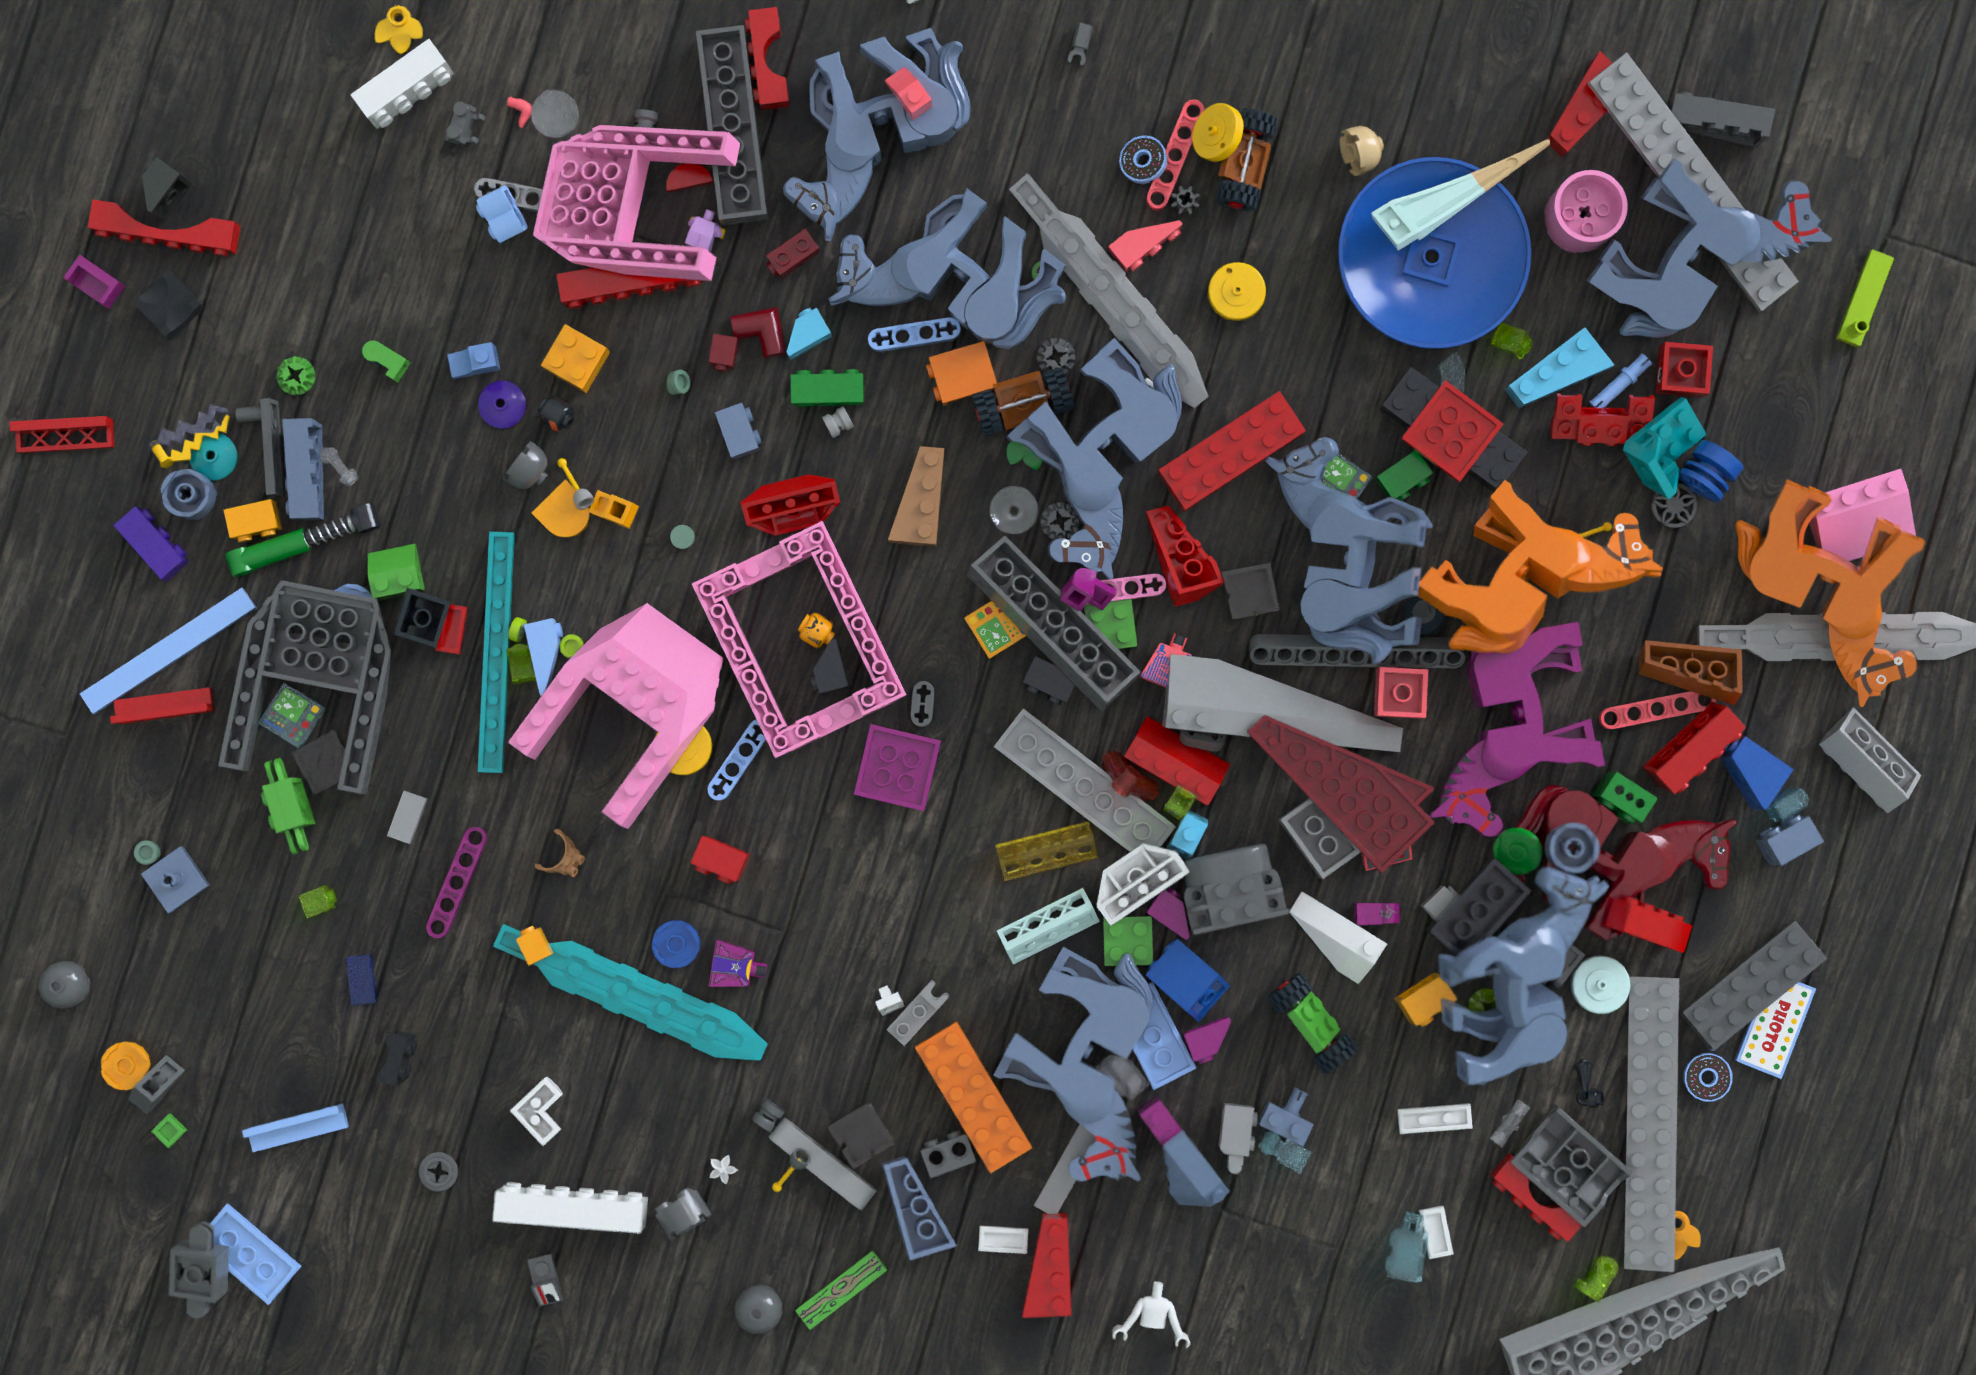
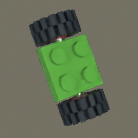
(1313, 1022)

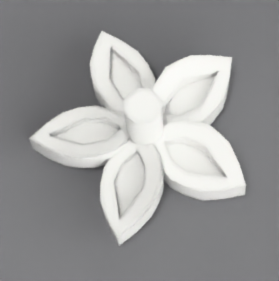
(722, 1169)

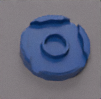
(676, 944)

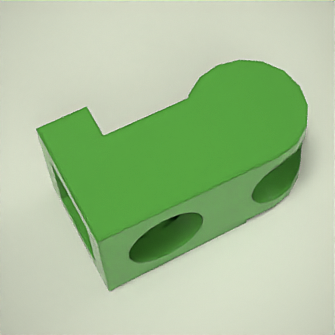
(380, 354)

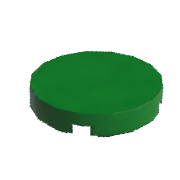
(1518, 850)

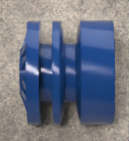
(1710, 470)

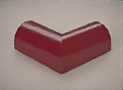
(764, 324)

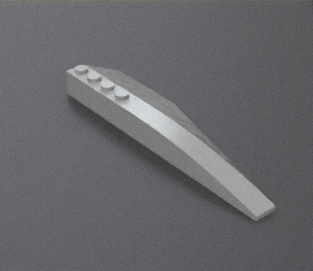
(1634, 1321)

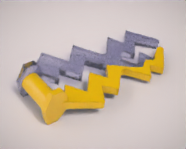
(198, 429)

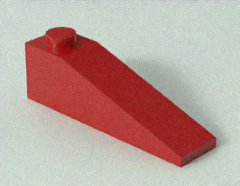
(1185, 565)

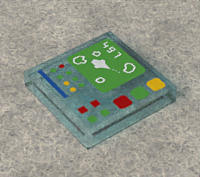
(1345, 476)
(292, 715)

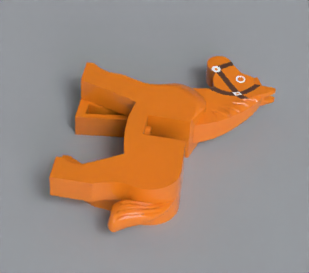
(1551, 557)
(1787, 568)

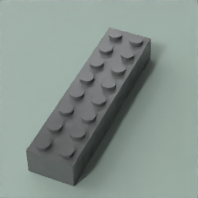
(732, 110)
(1051, 624)

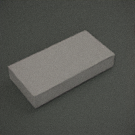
(407, 817)

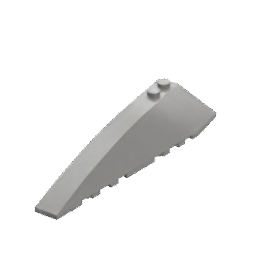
(1230, 700)

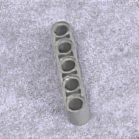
(824, 1164)

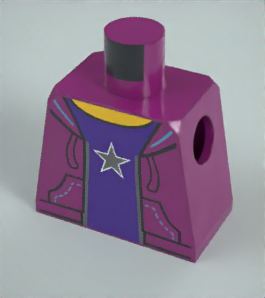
(734, 966)

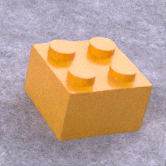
(575, 358)
(1424, 999)

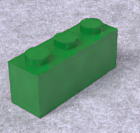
(827, 388)

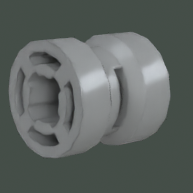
(838, 422)

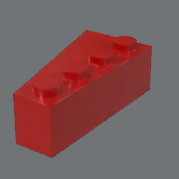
(1580, 112)

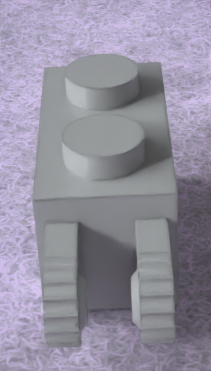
(1235, 1134)

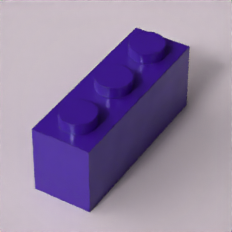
(152, 542)

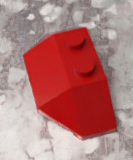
(791, 504)

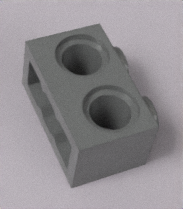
(950, 1160)

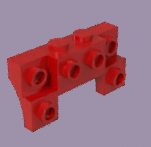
(1599, 425)

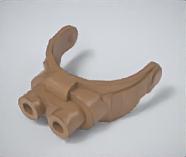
(570, 860)

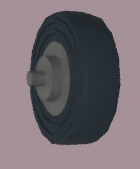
(1431, 617)

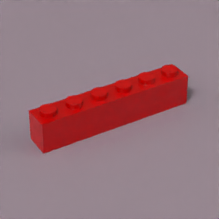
(598, 285)

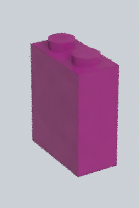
(1159, 1120)

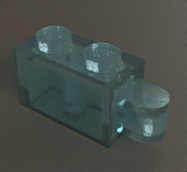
(1408, 1250)

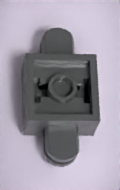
(188, 1270)

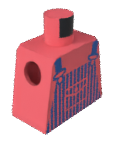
(1158, 665)

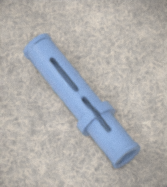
(1627, 376)

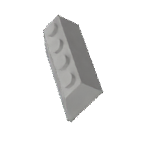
(1870, 760)

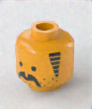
(816, 630)

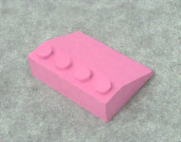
(1850, 517)

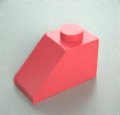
(909, 93)

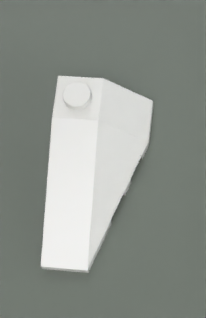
(1340, 940)

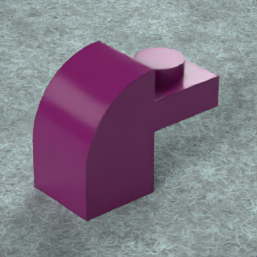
(1086, 588)

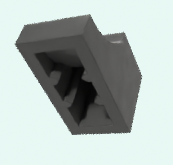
(155, 1084)

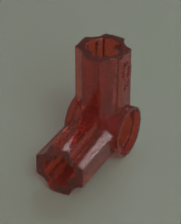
(1127, 779)

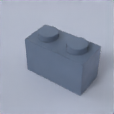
(738, 431)

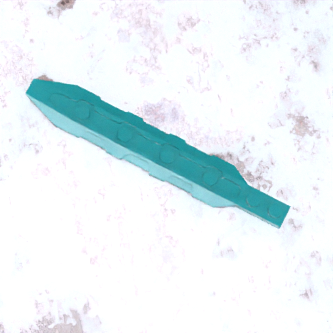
(643, 998)

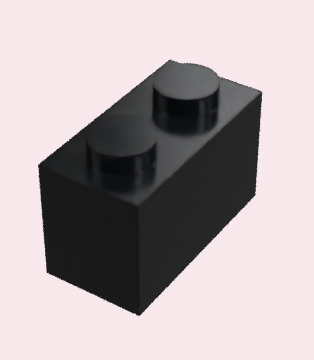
(1049, 680)

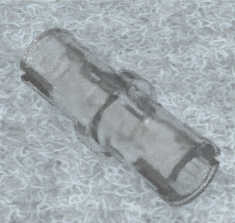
(1510, 1123)

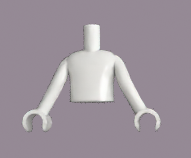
(1153, 1315)

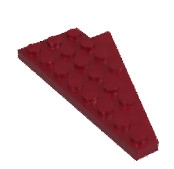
(1362, 798)

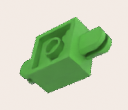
(287, 805)

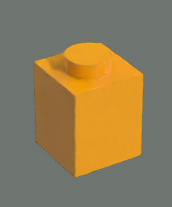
(534, 945)

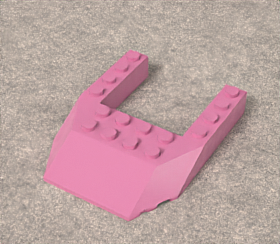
(597, 192)
(654, 674)

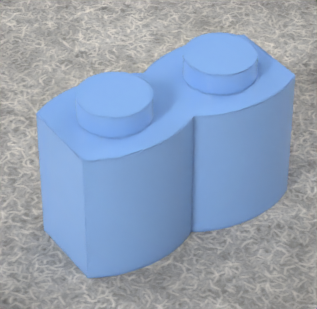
(501, 213)

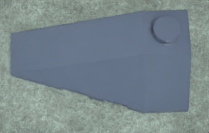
(1190, 1175)

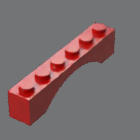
(213, 234)

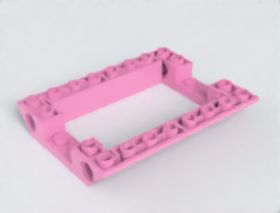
(736, 577)

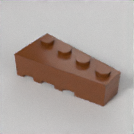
(1696, 668)

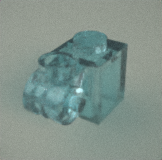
(1288, 1152)

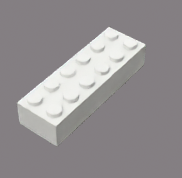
(570, 1208)

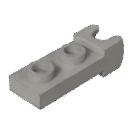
(916, 1014)

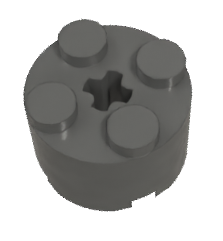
(682, 1214)

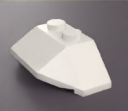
(1137, 879)

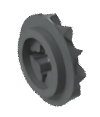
(1061, 346)
(1054, 531)
(429, 1177)

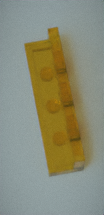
(1046, 846)

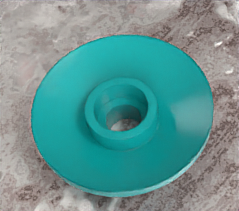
(223, 462)

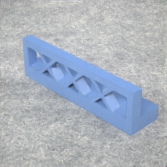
(297, 1127)

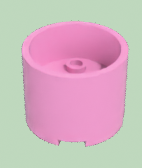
(1600, 199)

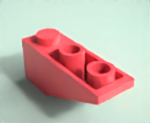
(1139, 243)

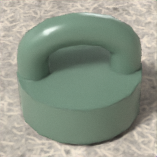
(678, 382)

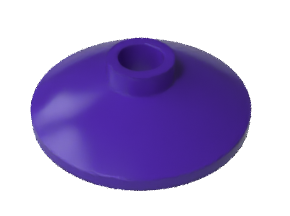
(510, 413)

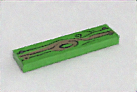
(841, 1289)

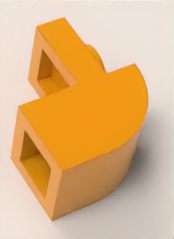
(614, 509)

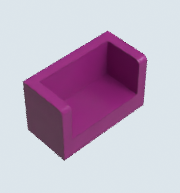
(94, 281)

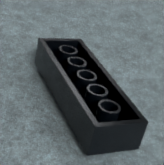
(1411, 397)

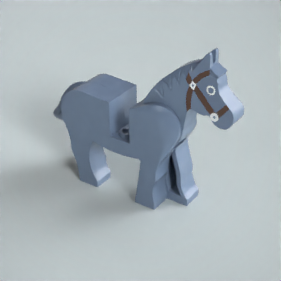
(1089, 481)

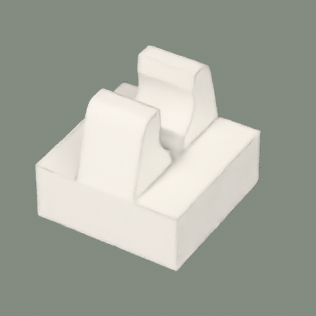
(889, 1001)

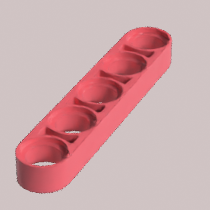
(1175, 166)
(1645, 710)

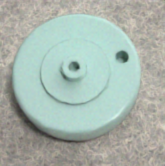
(1600, 984)

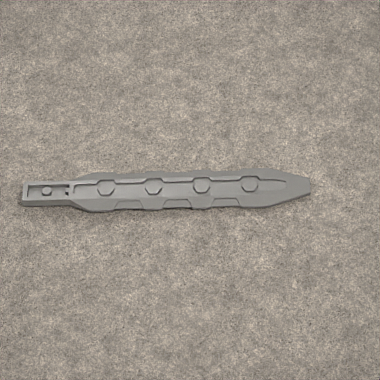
(1111, 293)
(1807, 636)

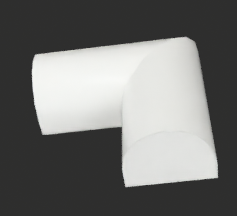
(532, 1109)

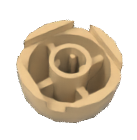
(1361, 149)

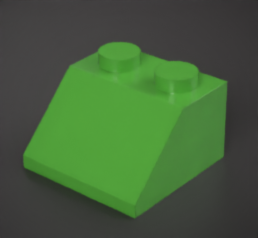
(394, 571)

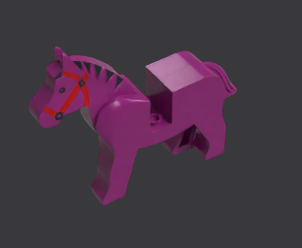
(1513, 750)

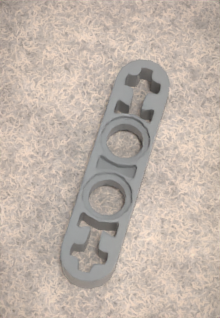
(521, 192)

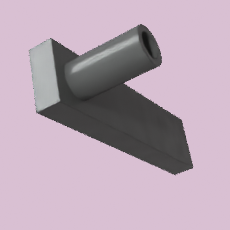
(269, 415)

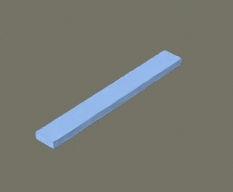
(168, 651)

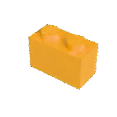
(252, 520)

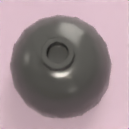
(527, 468)
(64, 985)
(758, 1309)

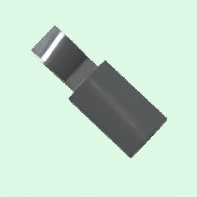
(1080, 42)

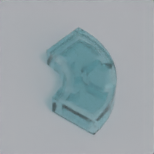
(1453, 371)

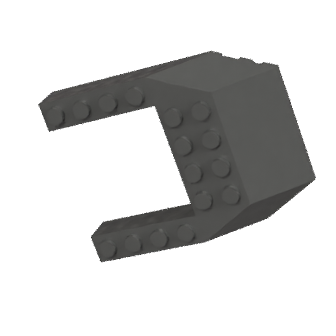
(321, 642)

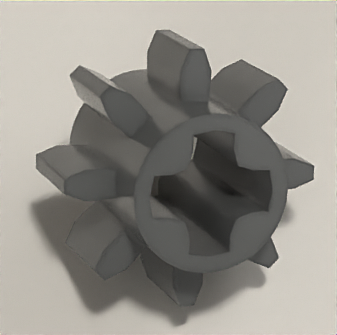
(1185, 193)

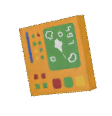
(993, 629)

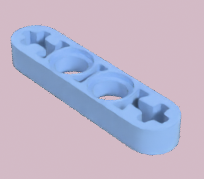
(914, 338)
(741, 761)

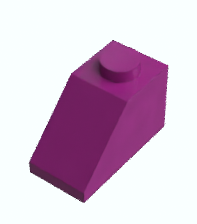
(1170, 912)
(1206, 1039)

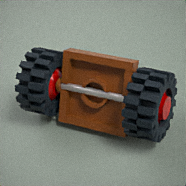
(1247, 164)
(1020, 398)

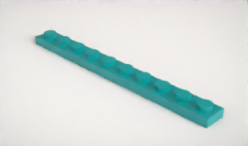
(494, 653)

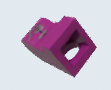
(1376, 913)

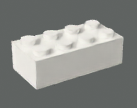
(403, 84)

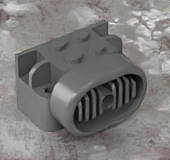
(1231, 889)

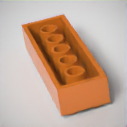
(973, 1096)

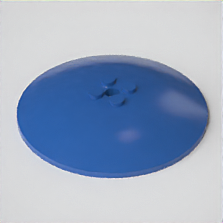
(1441, 303)

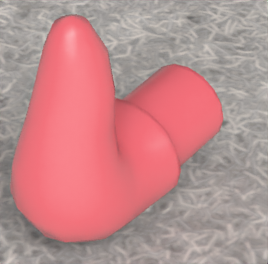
(522, 106)

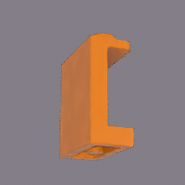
(961, 373)

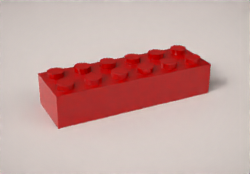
(1231, 451)

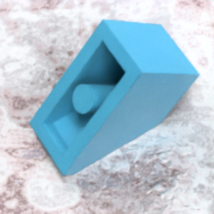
(807, 332)

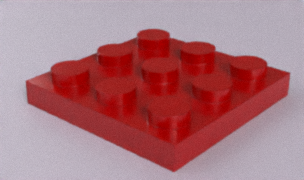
(1452, 431)

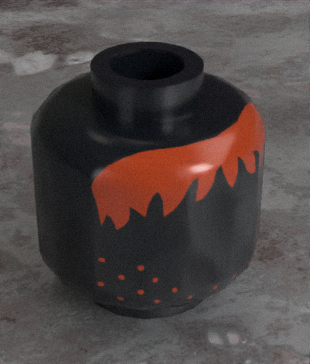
(556, 413)

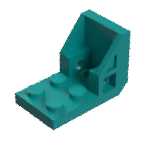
(1662, 442)

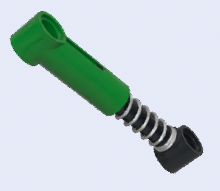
(248, 559)

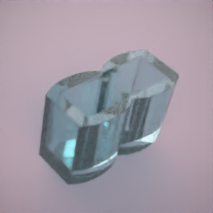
(1787, 804)

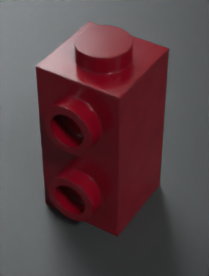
(792, 254)

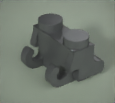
(462, 124)

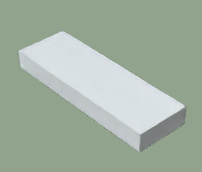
(1434, 1118)

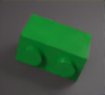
(1403, 476)

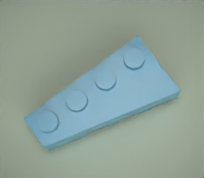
(1566, 366)

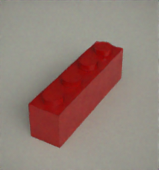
(1649, 924)

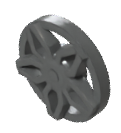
(1674, 507)

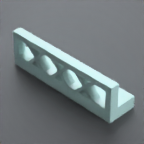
(1049, 930)

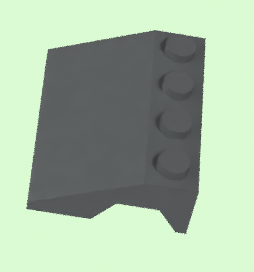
(1570, 1165)

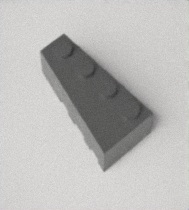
(1723, 119)

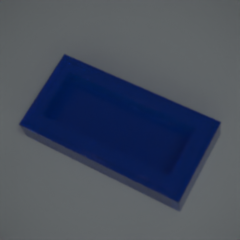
(361, 979)

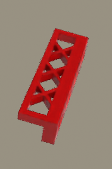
(62, 425)
(163, 706)

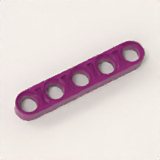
(465, 873)

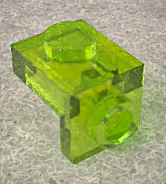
(521, 664)

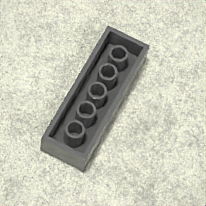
(1752, 985)

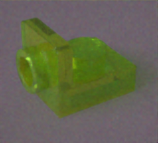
(1512, 340)
(318, 901)

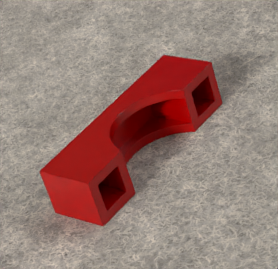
(764, 30)
(1512, 1179)

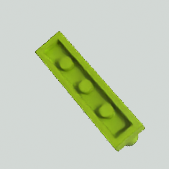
(1865, 298)

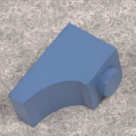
(474, 360)

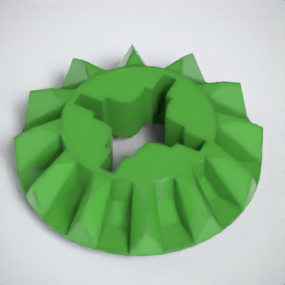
(306, 376)

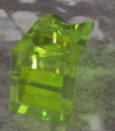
(1179, 802)
(1599, 1278)

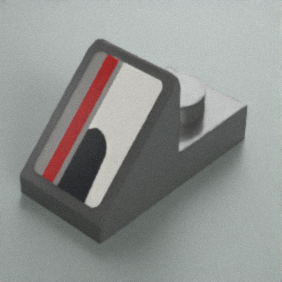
(545, 1280)

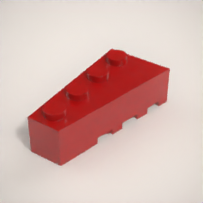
(1050, 1274)

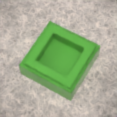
(169, 1130)

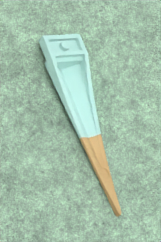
(1424, 211)

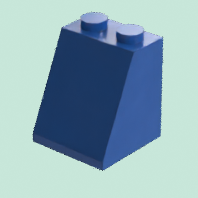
(1755, 772)
(1187, 979)

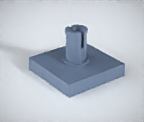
(175, 879)

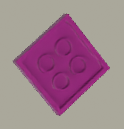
(897, 767)

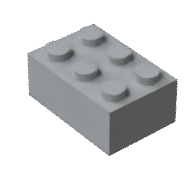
(1318, 838)

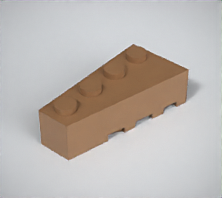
(920, 506)

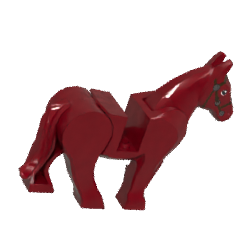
(1640, 859)

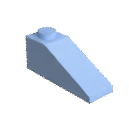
(544, 648)

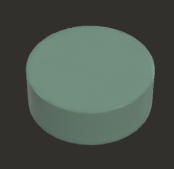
(682, 537)
(147, 852)

